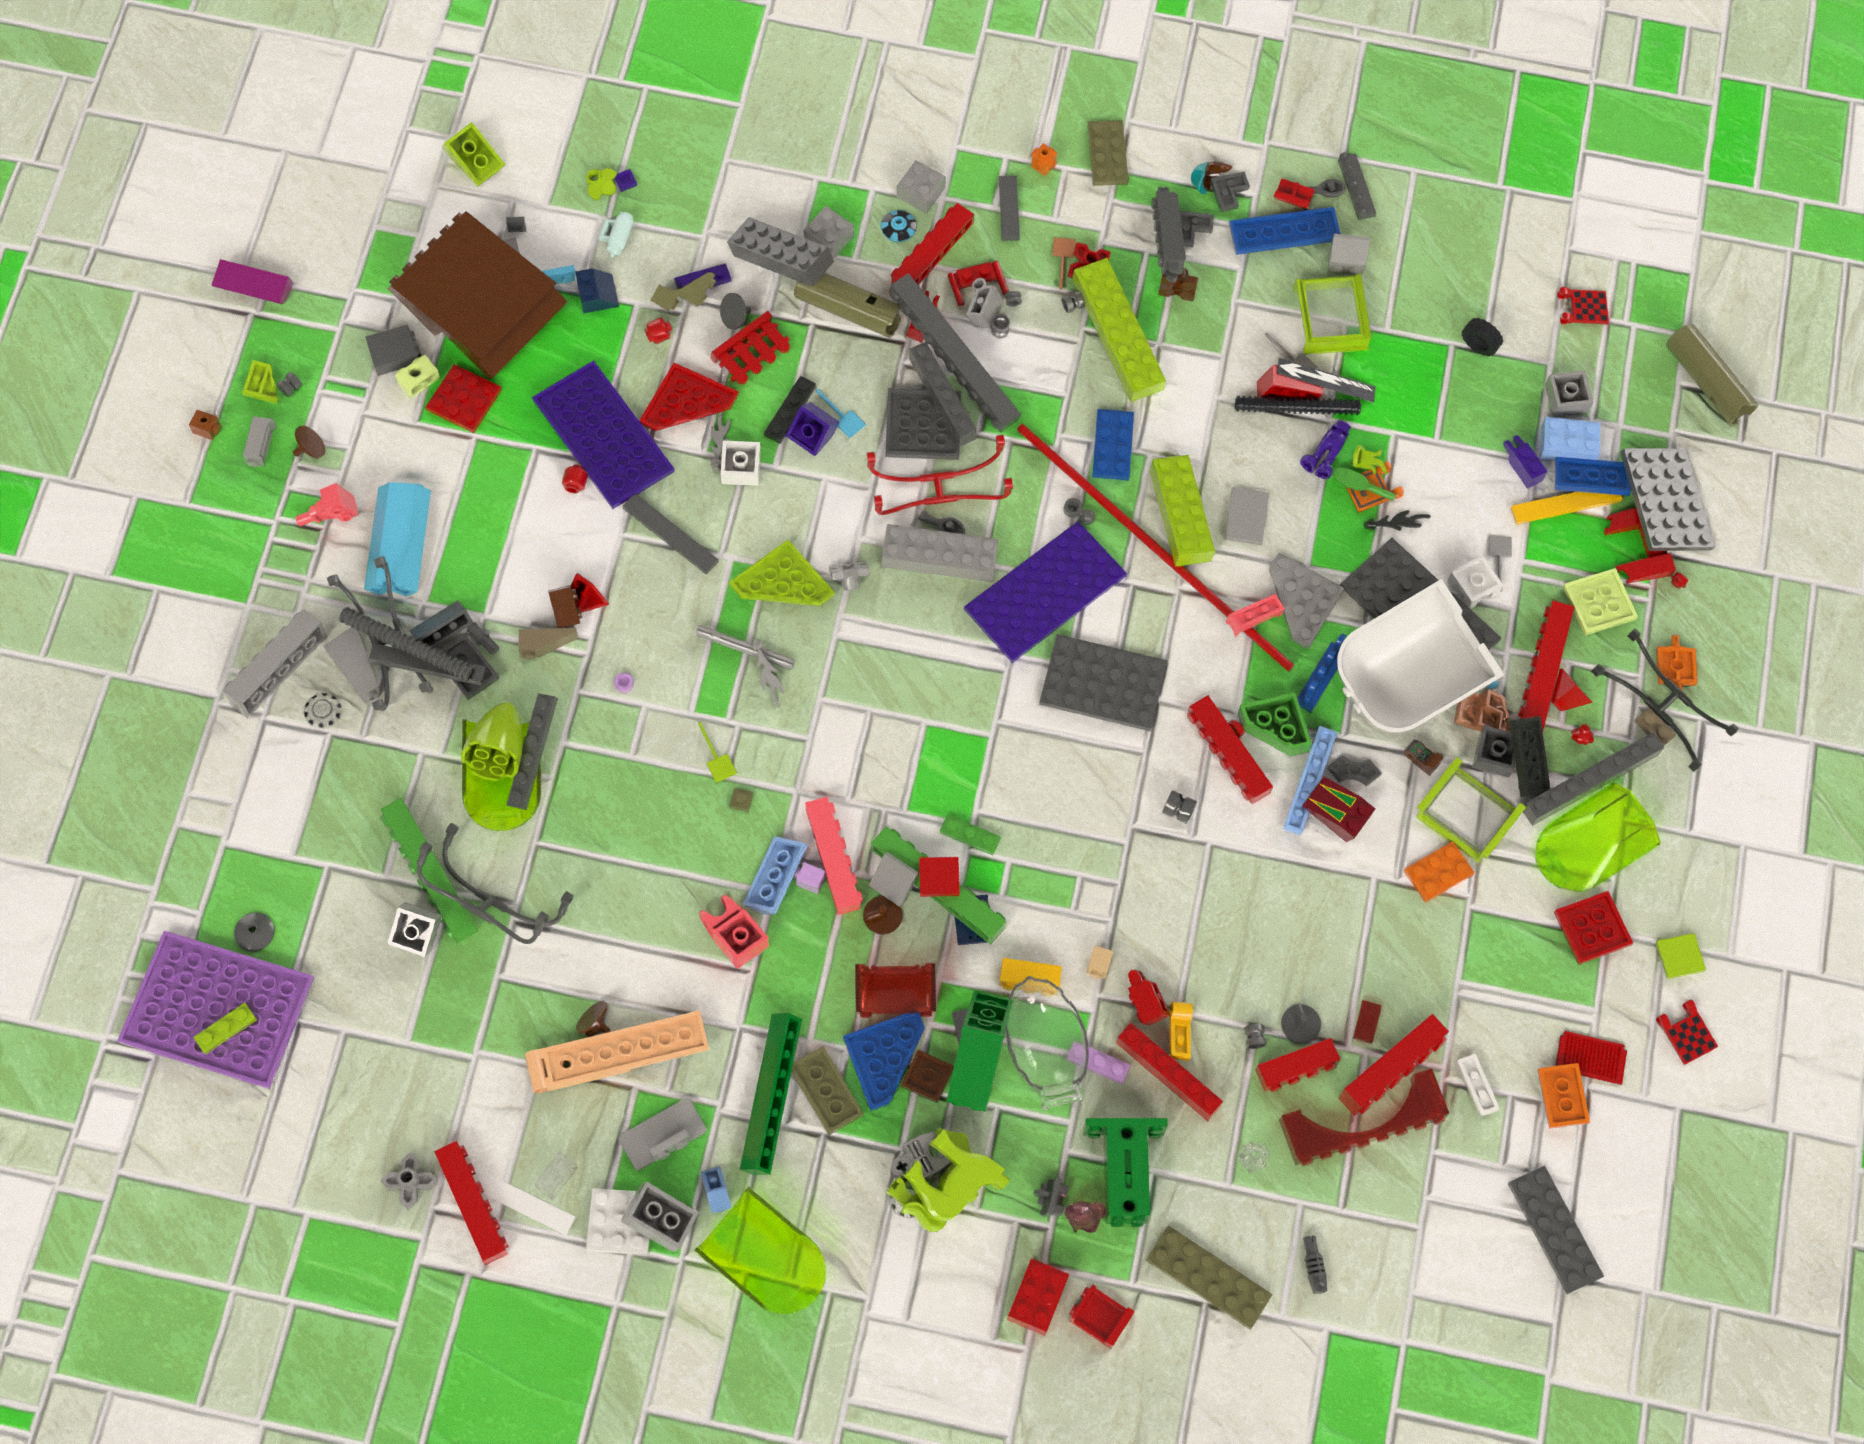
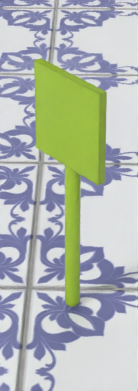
(720, 767)

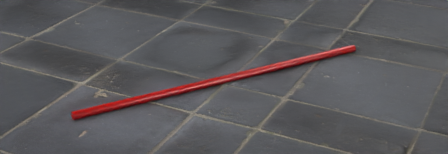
(1150, 543)

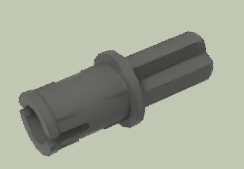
(483, 638)

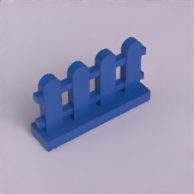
(1321, 676)

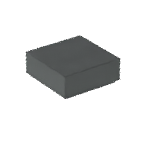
(516, 224)

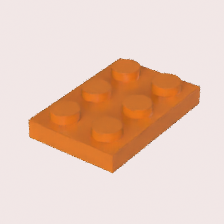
(1439, 872)
(1563, 1095)

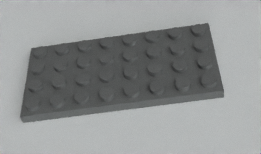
(1395, 576)

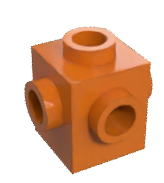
(1043, 159)

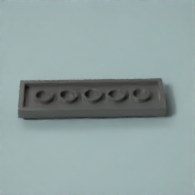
(1555, 1230)

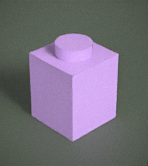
(810, 877)

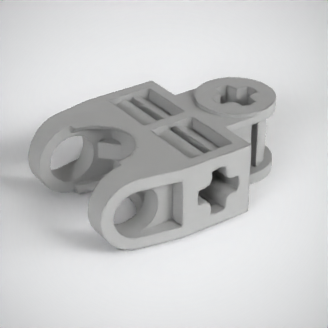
(918, 1150)

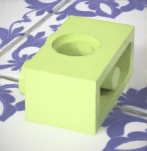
(414, 385)

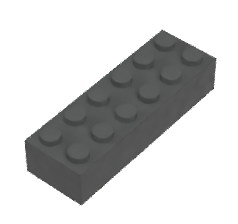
(780, 251)

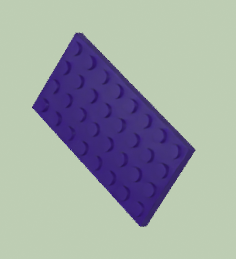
(603, 434)
(1045, 591)

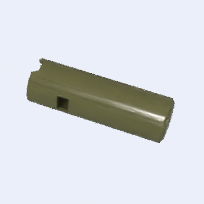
(851, 304)
(1711, 374)

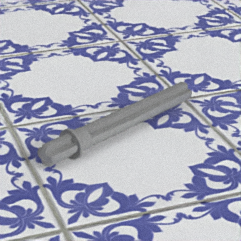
(742, 646)

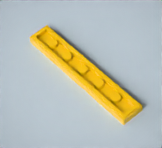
(1561, 505)

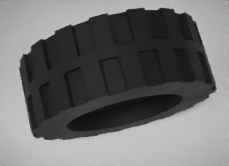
(1482, 337)

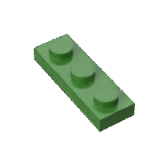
(970, 834)

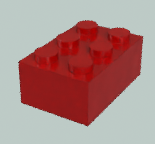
(1038, 1297)

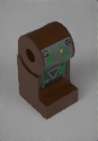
(1423, 757)

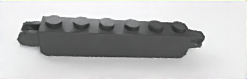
(1168, 233)

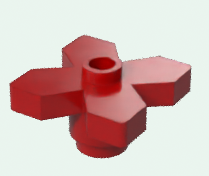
(1086, 257)

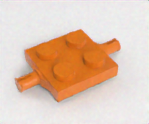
(1677, 663)

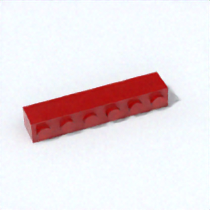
(935, 244)
(1229, 749)
(1169, 1072)
(471, 1203)

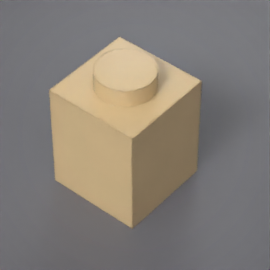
(1099, 962)

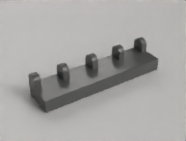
(1356, 186)

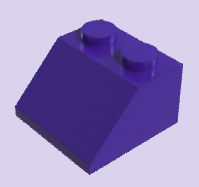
(812, 428)

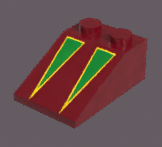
(1338, 808)

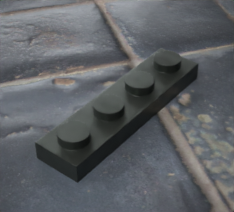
(785, 415)

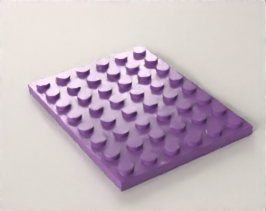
(200, 983)

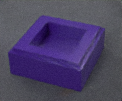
(625, 180)

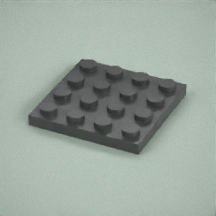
(917, 427)

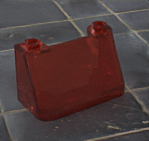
(895, 990)

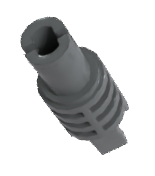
(1315, 1266)

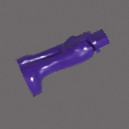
(1332, 441)

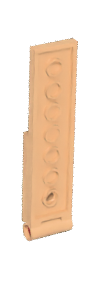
(615, 1052)

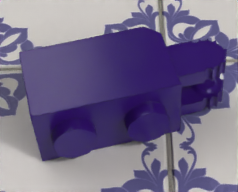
(1525, 462)

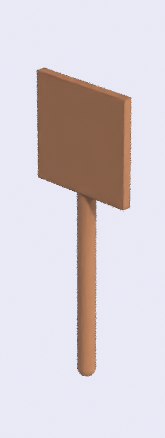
(1063, 248)

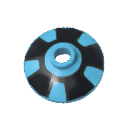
(898, 232)

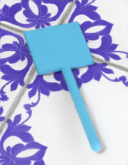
(849, 423)

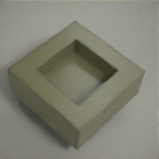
(741, 800)

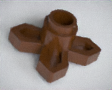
(1183, 287)

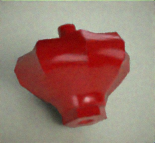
(1582, 735)

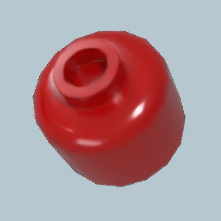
(658, 330)
(574, 479)

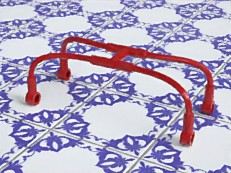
(937, 477)

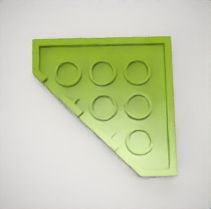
(783, 578)

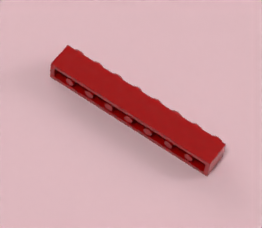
(1546, 661)

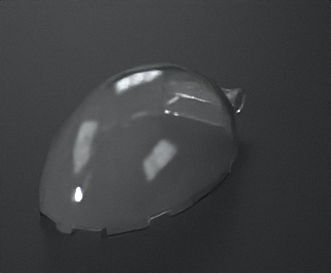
(1047, 1041)

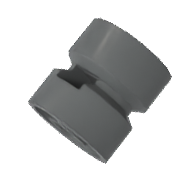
(1179, 806)

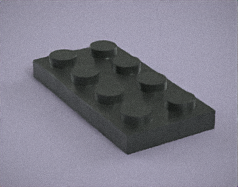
(1530, 756)

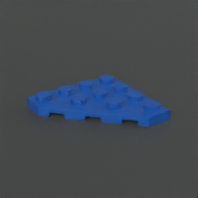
(882, 1055)

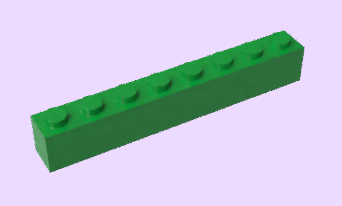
(770, 1094)

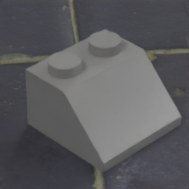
(1348, 254)

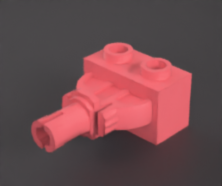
(335, 503)

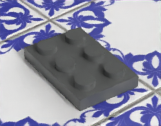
(467, 651)

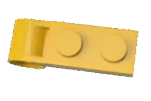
(1180, 1030)

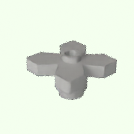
(849, 573)
(409, 1170)

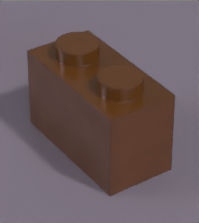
(564, 606)

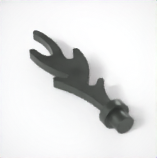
(1397, 520)

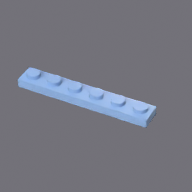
(1310, 778)

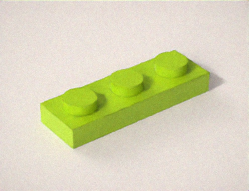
(225, 1028)

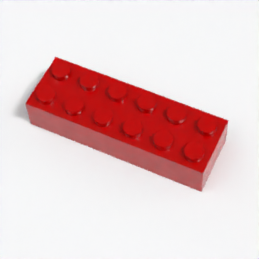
(1393, 1065)

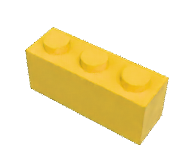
(1016, 971)

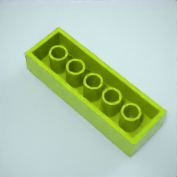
(1182, 510)

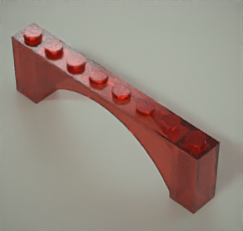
(1312, 1141)

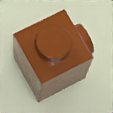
(205, 424)

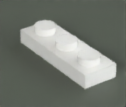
(1477, 1085)

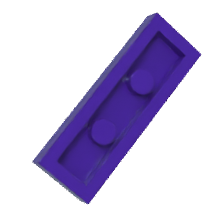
(721, 276)

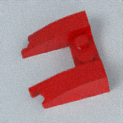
(1655, 566)

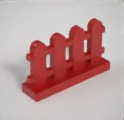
(740, 350)

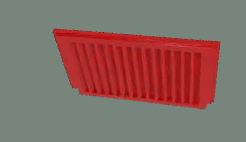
(1595, 1056)

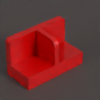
(1294, 194)

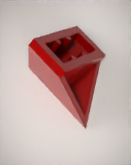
(587, 594)
(1568, 693)

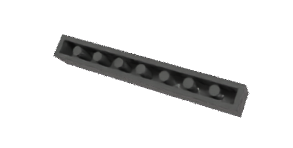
(1593, 778)

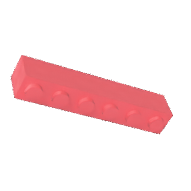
(832, 855)

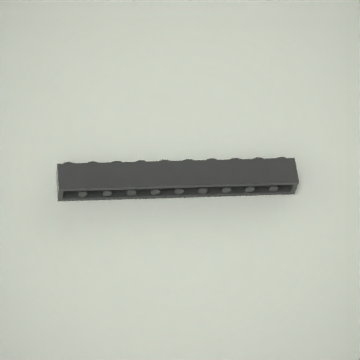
(954, 353)

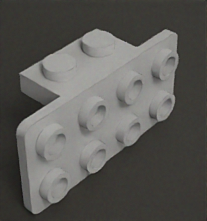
(662, 1134)

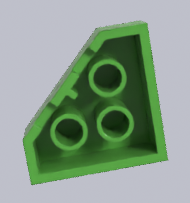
(1277, 723)

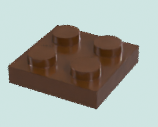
(927, 1076)

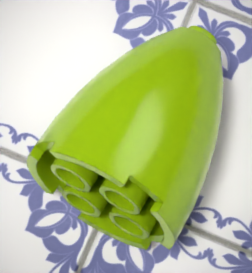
(495, 744)

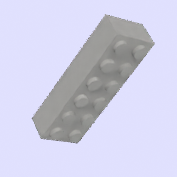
(939, 552)
(275, 663)

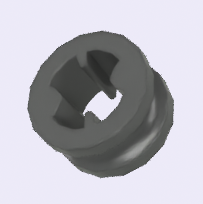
(1013, 298)

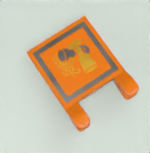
(1365, 499)

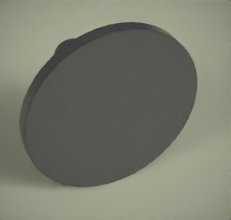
(734, 311)
(1301, 1023)

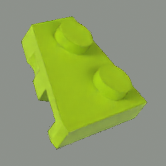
(260, 383)

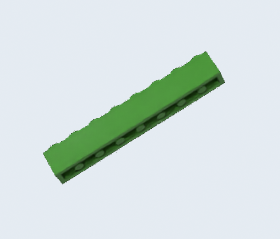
(410, 838)
(966, 907)

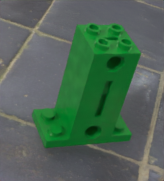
(979, 1051)
(1126, 1165)

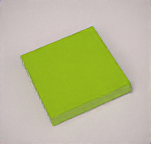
(1680, 956)

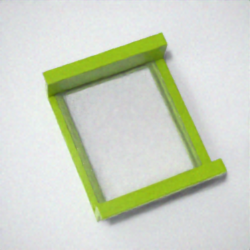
(1333, 314)
(1467, 812)

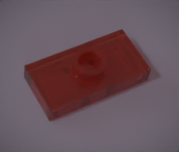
(1367, 1021)

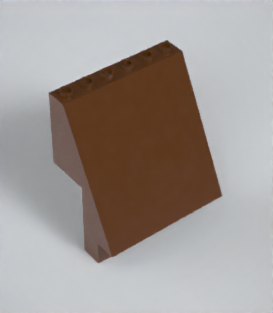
(477, 293)

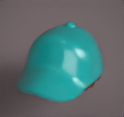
(1205, 171)

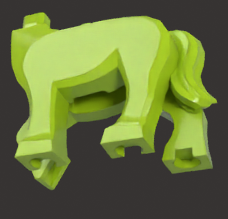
(956, 1187)

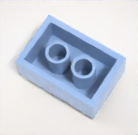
(1569, 439)

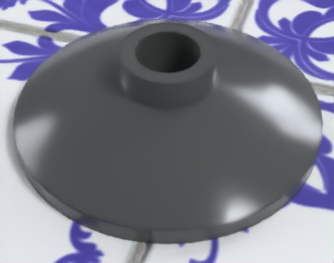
(260, 938)

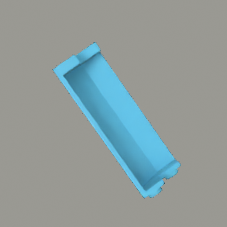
(399, 537)

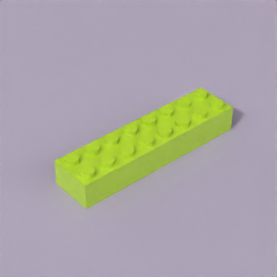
(1119, 330)

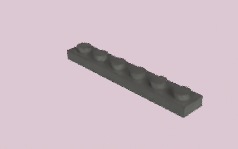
(532, 751)

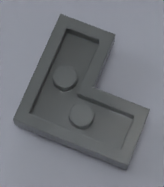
(1226, 187)
(1195, 222)

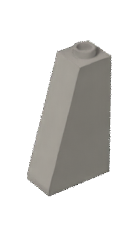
(352, 660)

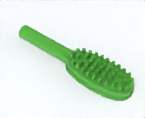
(1356, 481)

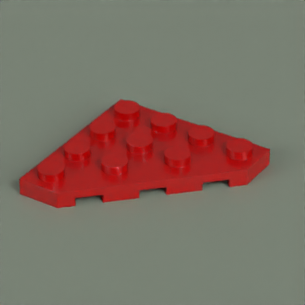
(685, 398)

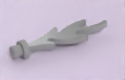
(718, 437)
(766, 675)

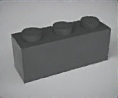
(442, 625)

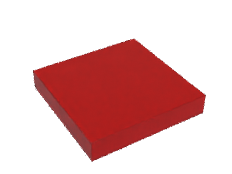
(939, 876)

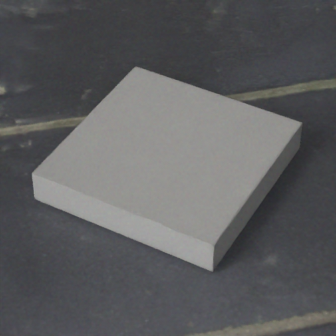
(893, 879)

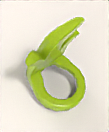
(1366, 459)

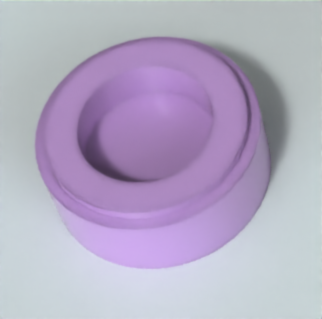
(624, 682)

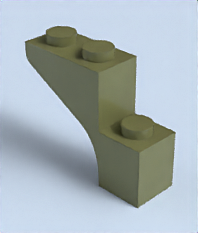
(692, 293)

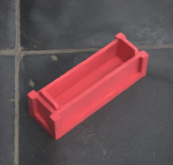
(1255, 614)

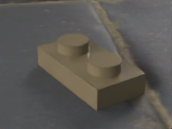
(1650, 722)

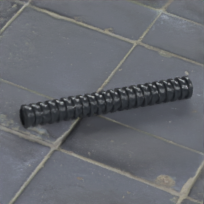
(1298, 405)

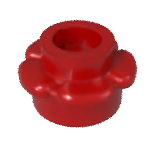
(1679, 580)

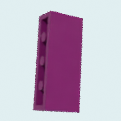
(252, 282)

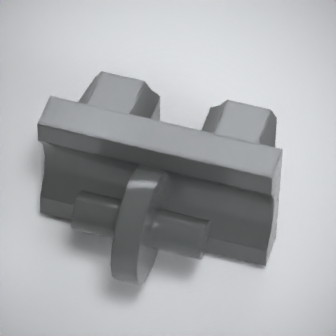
(1048, 1197)

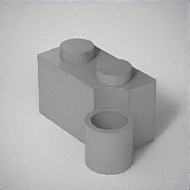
(984, 304)

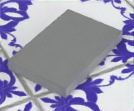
(1246, 516)

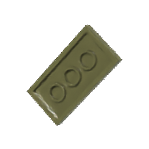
(1107, 153)
(826, 1090)

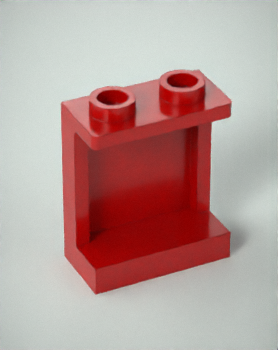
(1100, 1316)

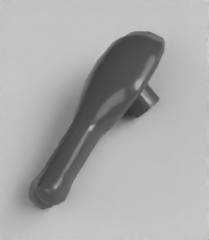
(1330, 188)
(946, 524)

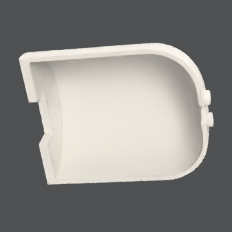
(1414, 662)

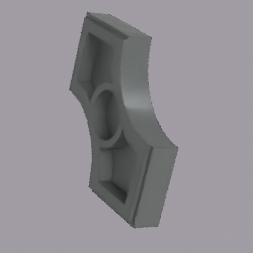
(1345, 769)

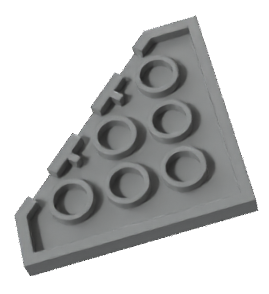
(1305, 596)

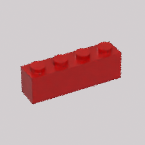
(1298, 1064)

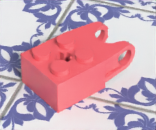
(731, 927)

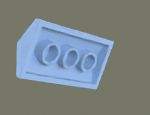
(774, 875)

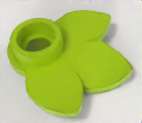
(603, 185)

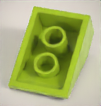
(473, 154)

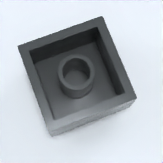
(1494, 752)

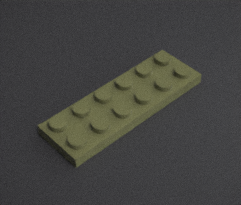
(1209, 1277)

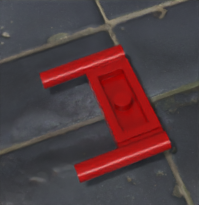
(965, 277)

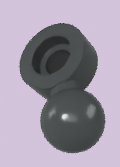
(1087, 516)

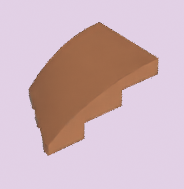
(1482, 710)

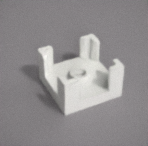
(1475, 581)

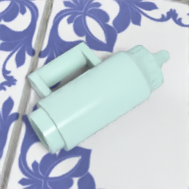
(619, 233)

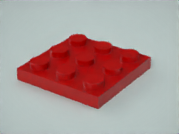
(463, 398)
(1593, 927)

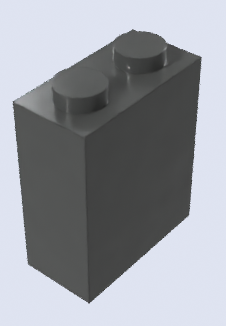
(392, 349)

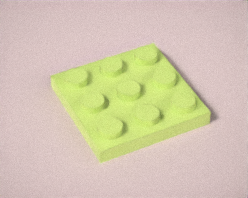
(1600, 601)

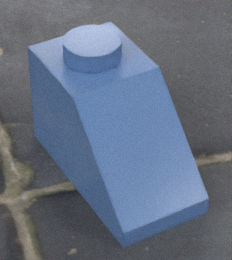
(716, 1190)

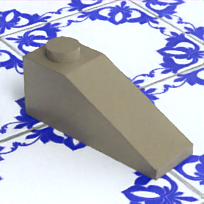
(540, 642)

